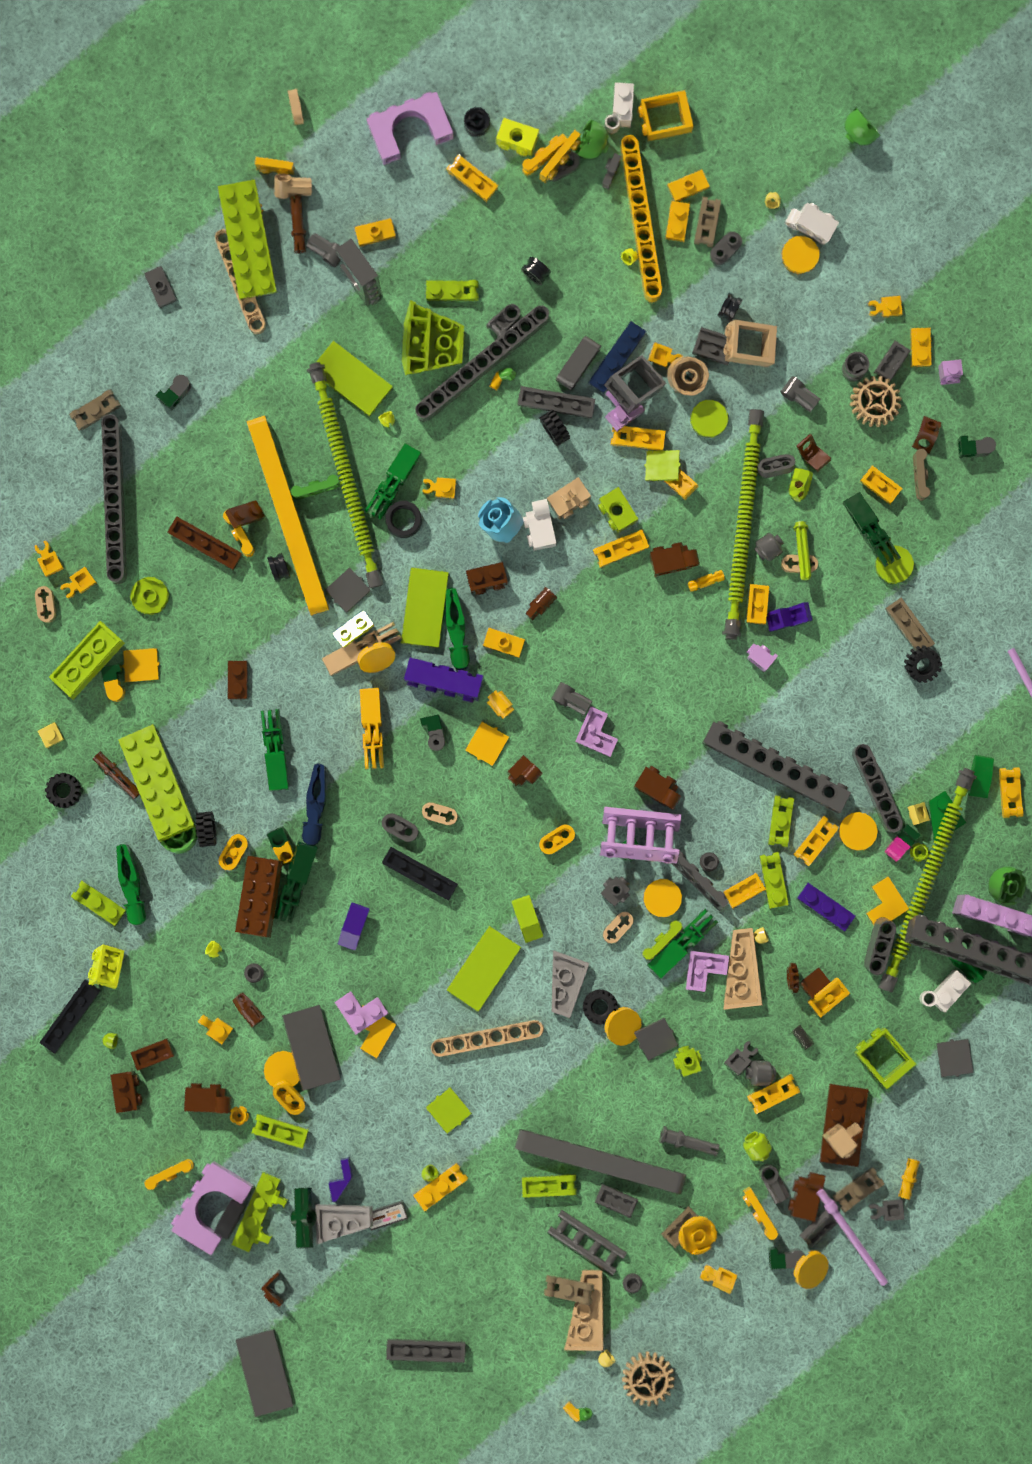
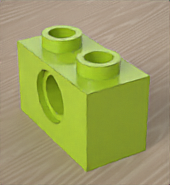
(616, 499)

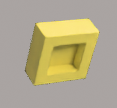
(50, 735)
(918, 813)

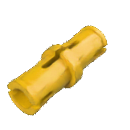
(909, 1178)

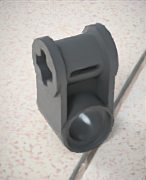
(503, 320)

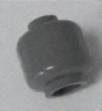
(769, 547)
(760, 1073)

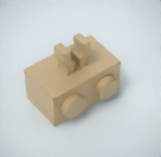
(569, 498)
(841, 1139)

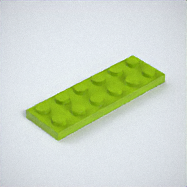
(247, 239)
(156, 783)

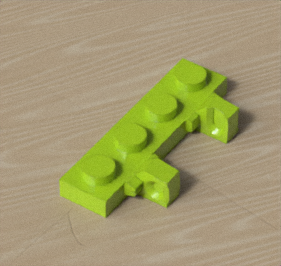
(250, 1227)

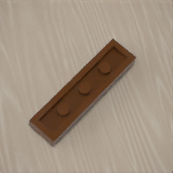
(205, 543)

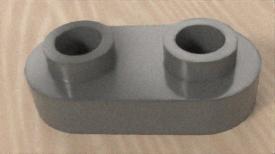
(566, 169)
(726, 247)
(776, 466)
(400, 827)

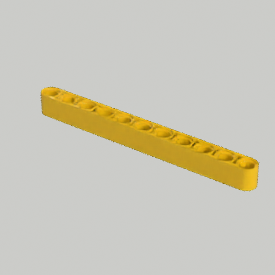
(287, 515)

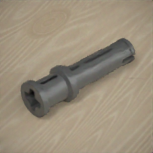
(679, 1139)

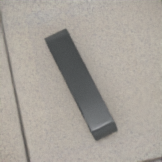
(869, 781)

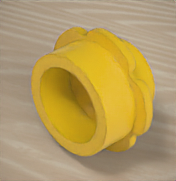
(239, 1120)

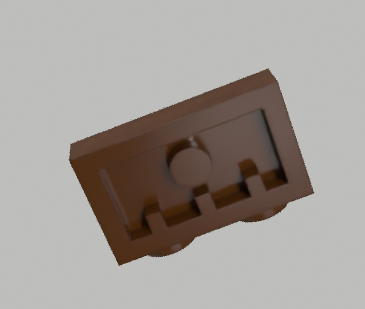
(486, 578)
(125, 1091)

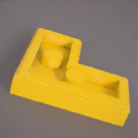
(891, 902)
(378, 1035)

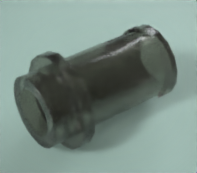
(802, 1037)

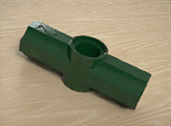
(303, 1217)

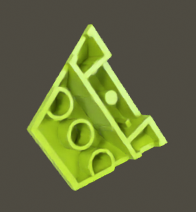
(430, 340)

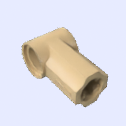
(286, 186)

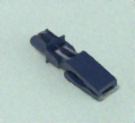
(312, 829)

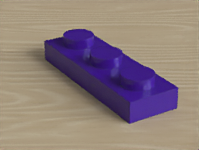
(826, 907)

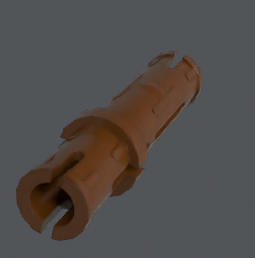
(297, 224)
(100, 759)

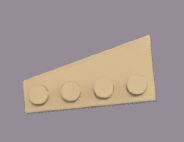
(742, 974)
(587, 1320)

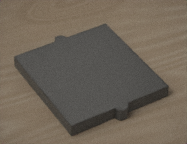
(348, 590)
(656, 1038)
(954, 1057)

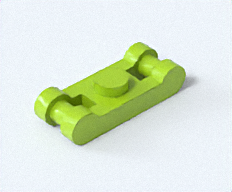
(780, 821)
(662, 939)

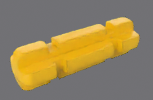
(706, 580)

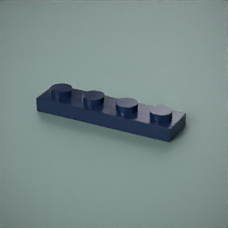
(617, 356)

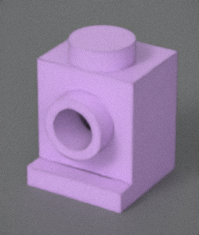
(950, 371)
(761, 656)

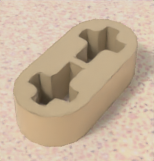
(296, 107)
(795, 568)
(40, 605)
(441, 809)
(614, 924)

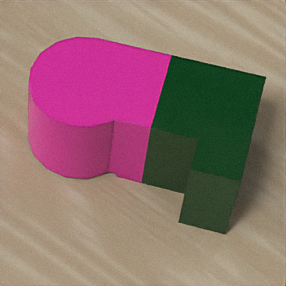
(902, 842)

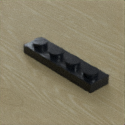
(419, 873)
(70, 1016)

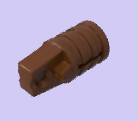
(541, 603)
(248, 1010)

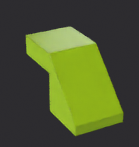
(527, 919)

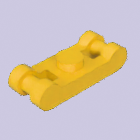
(239, 534)
(1010, 792)
(816, 841)
(773, 1094)
(169, 1173)

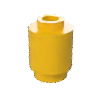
(500, 704)

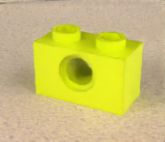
(512, 128)

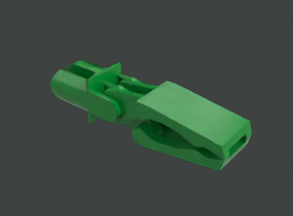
(397, 472)
(459, 654)
(275, 761)
(131, 888)
(674, 951)

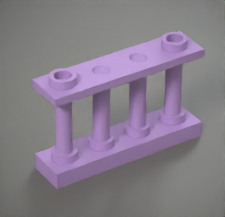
(640, 819)

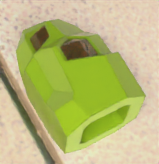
(800, 484)

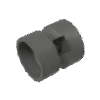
(855, 366)

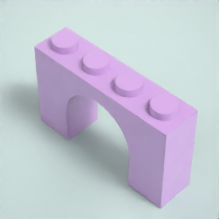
(426, 108)
(982, 910)
(189, 1224)

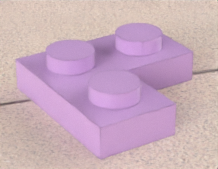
(619, 417)
(591, 735)
(700, 965)
(358, 1016)

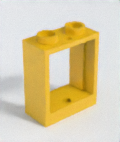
(661, 100)

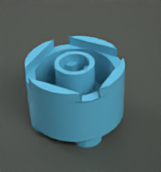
(500, 519)

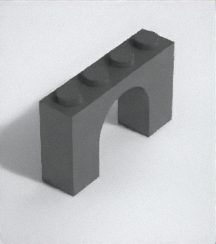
(359, 272)

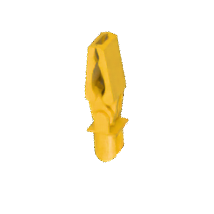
(371, 718)

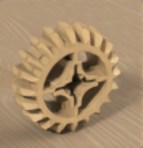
(870, 396)
(639, 1381)

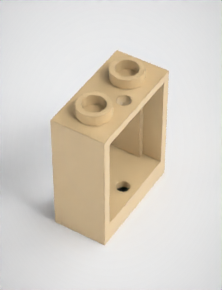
(767, 348)

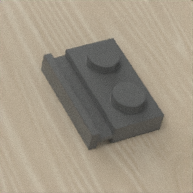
(710, 346)

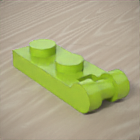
(451, 290)
(773, 880)
(99, 903)
(280, 1131)
(548, 1186)

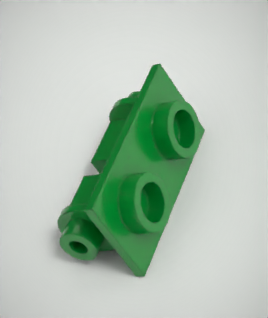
(972, 973)

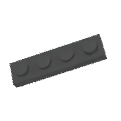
(557, 401)
(701, 883)
(425, 1350)

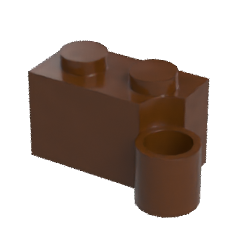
(673, 559)
(523, 771)
(658, 787)
(206, 1099)
(806, 1199)

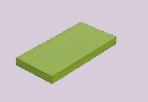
(353, 379)
(424, 607)
(86, 660)
(483, 968)

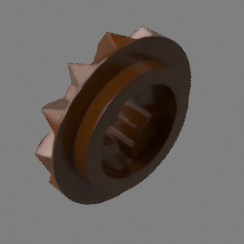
(793, 978)

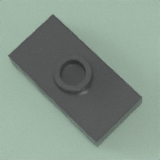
(160, 287)
(892, 361)
(616, 1200)
(818, 1229)

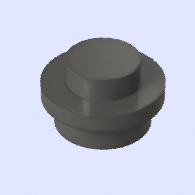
(709, 861)
(253, 973)
(632, 1283)

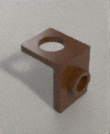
(928, 430)
(813, 454)
(814, 983)
(269, 1294)

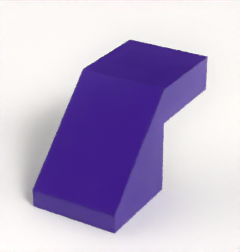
(789, 617)
(353, 926)
(337, 1186)

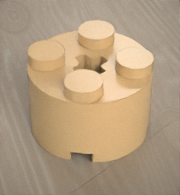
(677, 373)

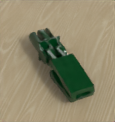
(867, 524)
(297, 874)

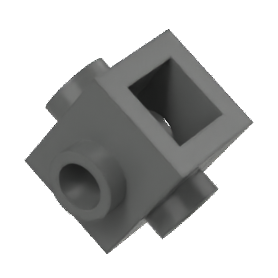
(612, 897)

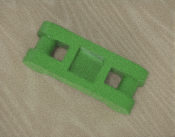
(315, 487)

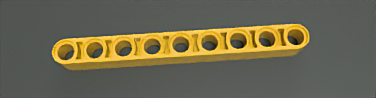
(641, 210)

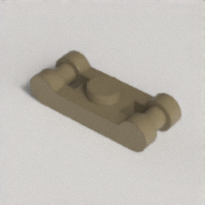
(707, 221)
(95, 410)
(920, 475)
(858, 1189)
(569, 1289)

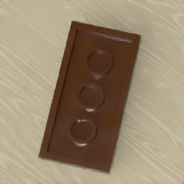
(259, 896)
(844, 1107)

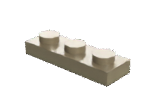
(909, 624)

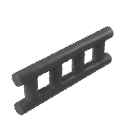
(599, 1240)

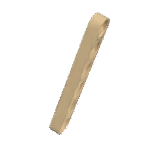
(249, 316)
(487, 1040)

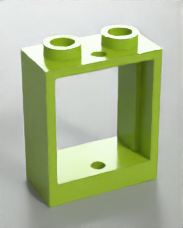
(899, 1071)

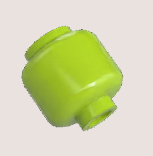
(757, 1146)

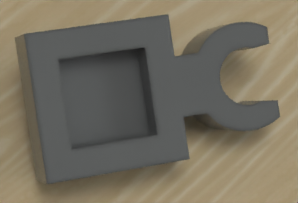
(611, 166)
(740, 1060)
(890, 1210)

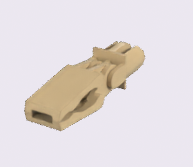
(347, 657)

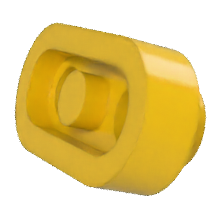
(557, 839)
(232, 851)
(286, 1097)

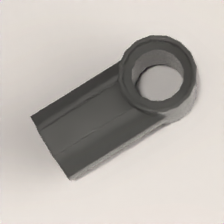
(324, 249)
(795, 391)
(568, 697)
(774, 1184)

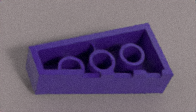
(443, 679)

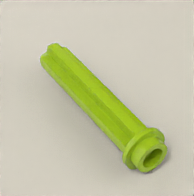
(803, 551)

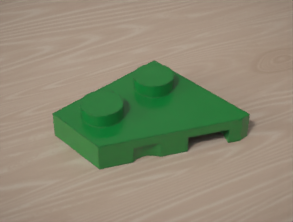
(937, 808)

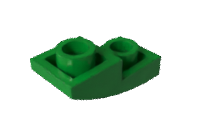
(983, 770)

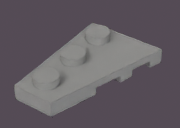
(566, 982)
(341, 1220)

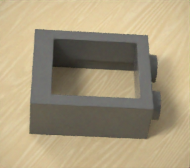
(624, 394)

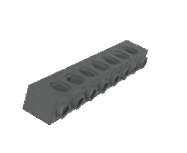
(840, 792)
(917, 936)

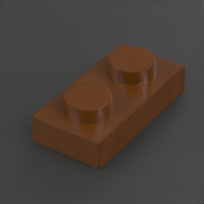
(245, 514)
(237, 679)
(152, 1054)

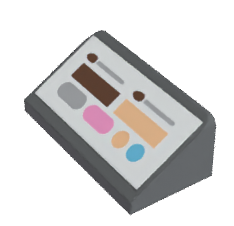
(388, 1215)

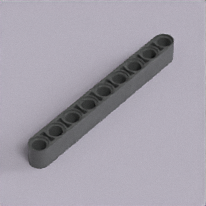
(486, 355)
(109, 491)
(600, 1161)

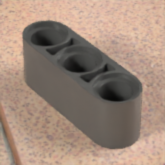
(578, 363)
(876, 937)

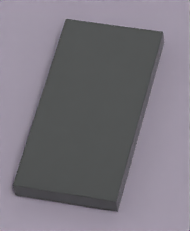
(311, 1047)
(264, 1372)

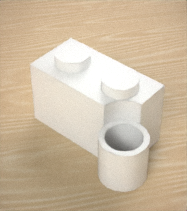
(621, 107)
(812, 223)
(540, 526)
(947, 992)

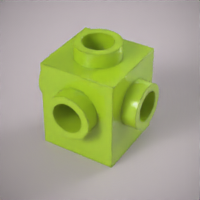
(691, 1067)

